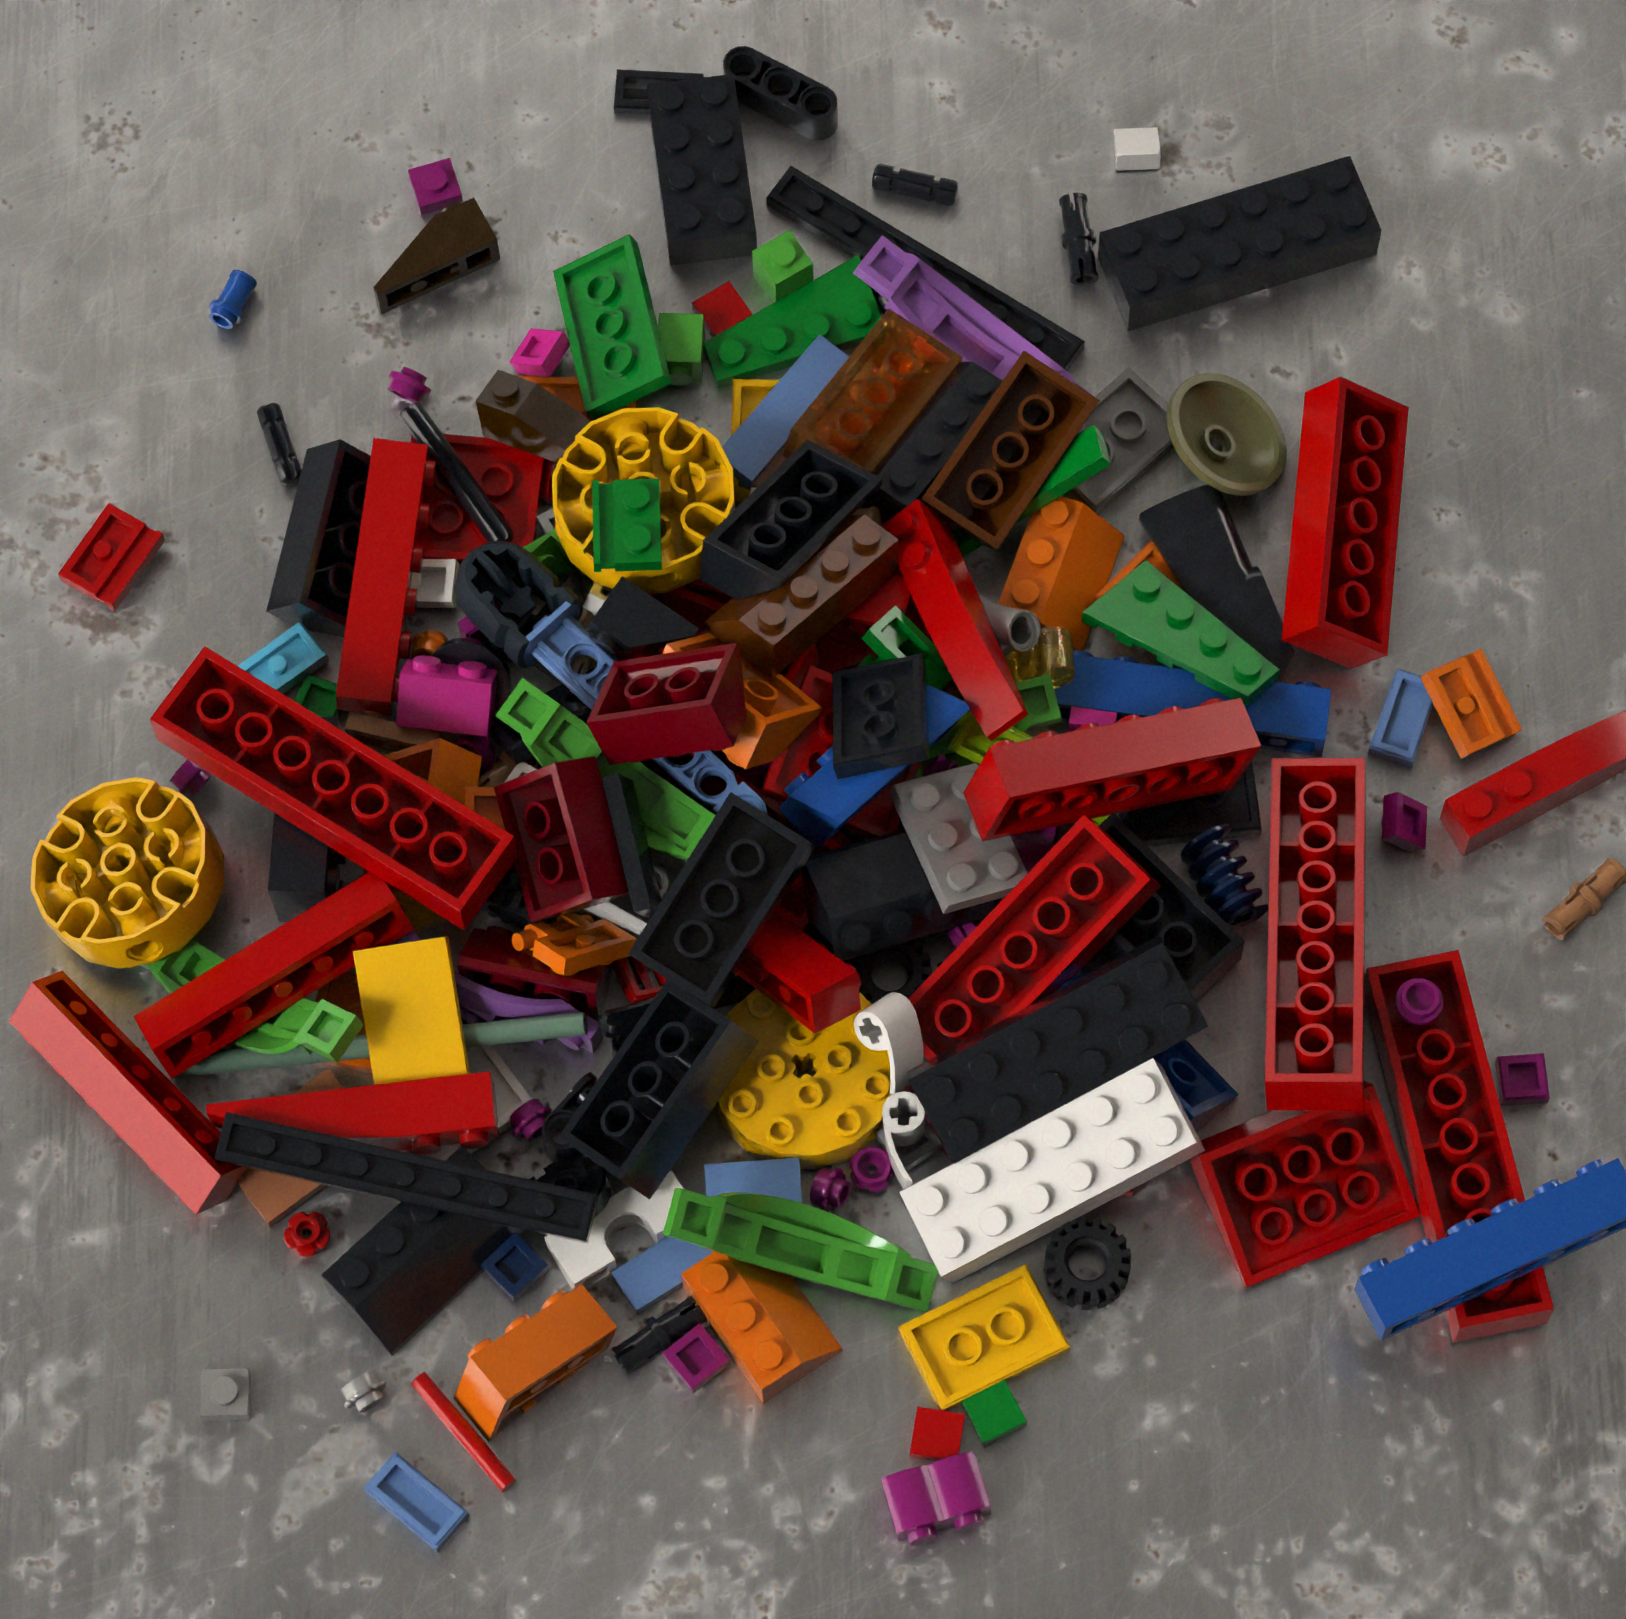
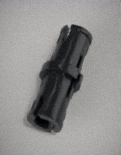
(1078, 239)
(658, 1334)

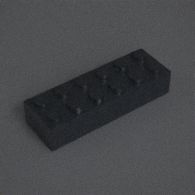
(1238, 243)
(1056, 1049)

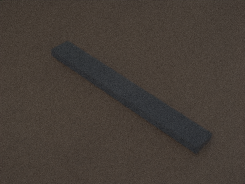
(858, 230)
(407, 1177)

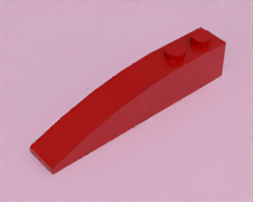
(955, 617)
(1535, 784)
(389, 1115)

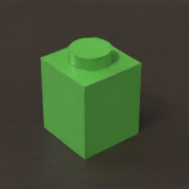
(781, 266)
(683, 346)

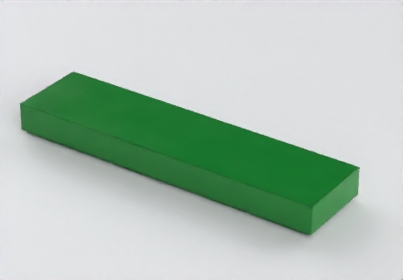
(1080, 461)

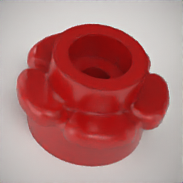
(315, 1242)

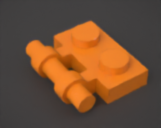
(574, 942)

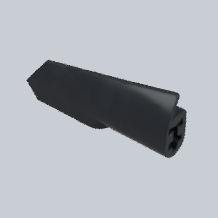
(1213, 568)

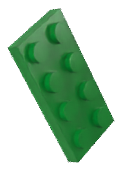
(611, 327)

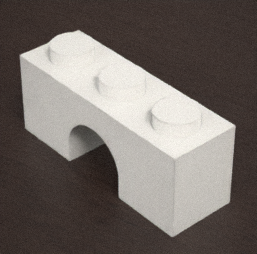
(593, 1261)

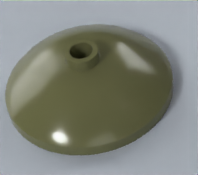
(1226, 434)

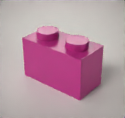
(447, 696)

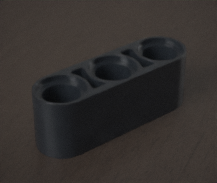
(788, 110)

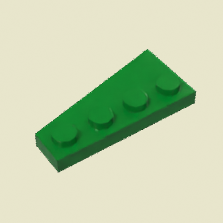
(775, 337)
(1169, 623)

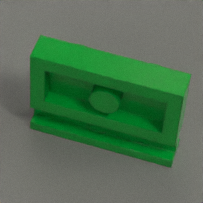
(627, 525)

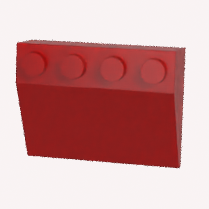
(1302, 1185)

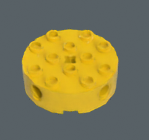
(645, 445)
(128, 873)
(807, 1117)

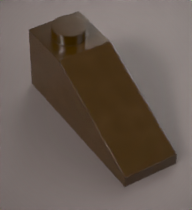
(443, 251)
(527, 416)

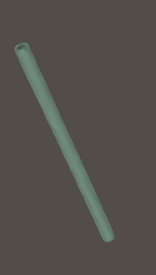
(475, 1035)

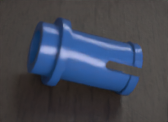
(228, 306)

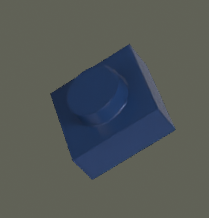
(515, 1267)

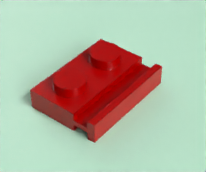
(111, 557)

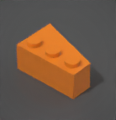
(532, 1357)

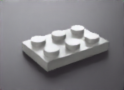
(948, 844)

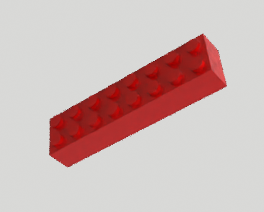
(334, 787)
(1316, 935)
(1452, 1129)

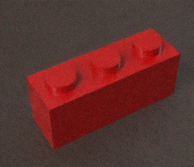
(801, 975)

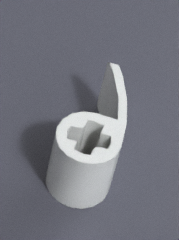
(893, 1027)
(902, 1134)

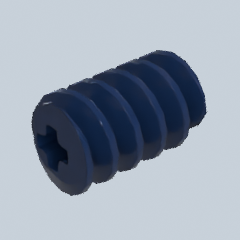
(1220, 878)

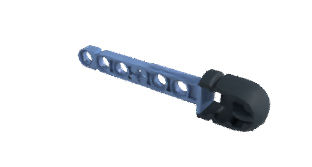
(558, 640)

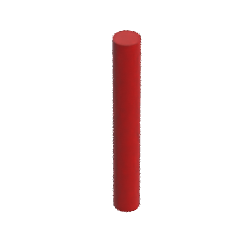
(463, 1432)

